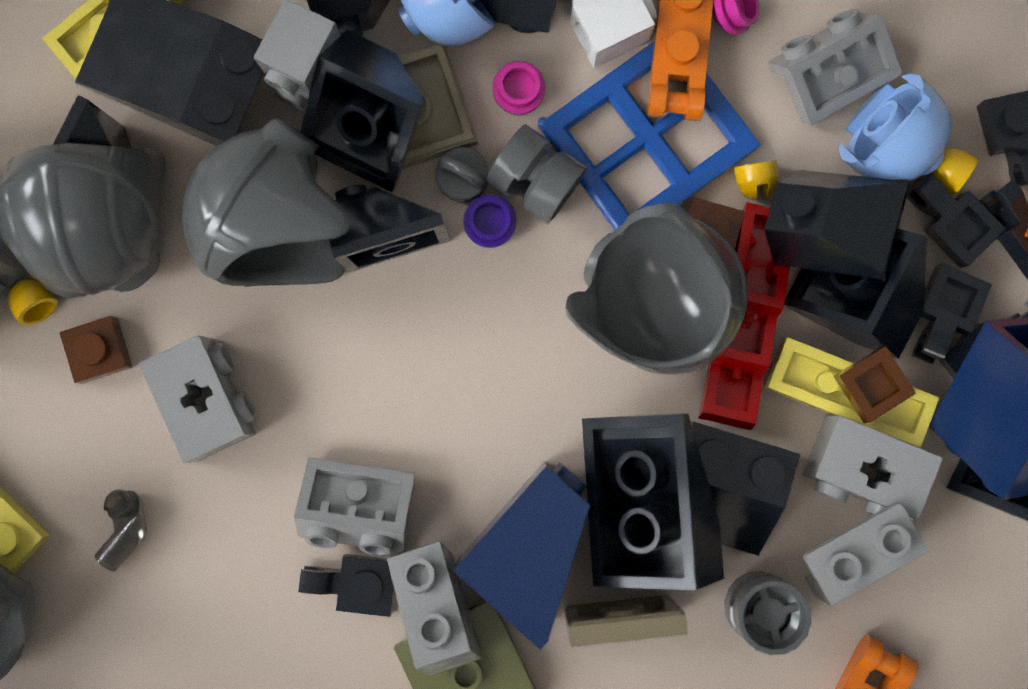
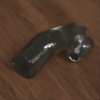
(129, 527)

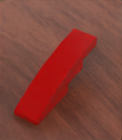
(737, 375)

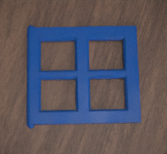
(647, 137)

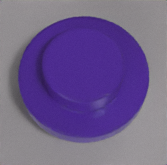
(489, 221)

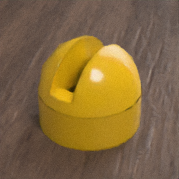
(955, 169)
(756, 174)
(31, 302)

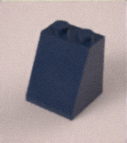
(987, 408)
(528, 551)

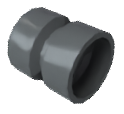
(536, 173)
(767, 612)

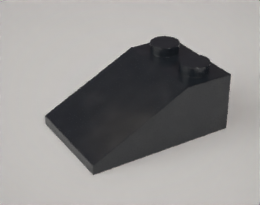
(174, 66)
(649, 504)

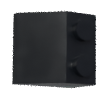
(747, 484)

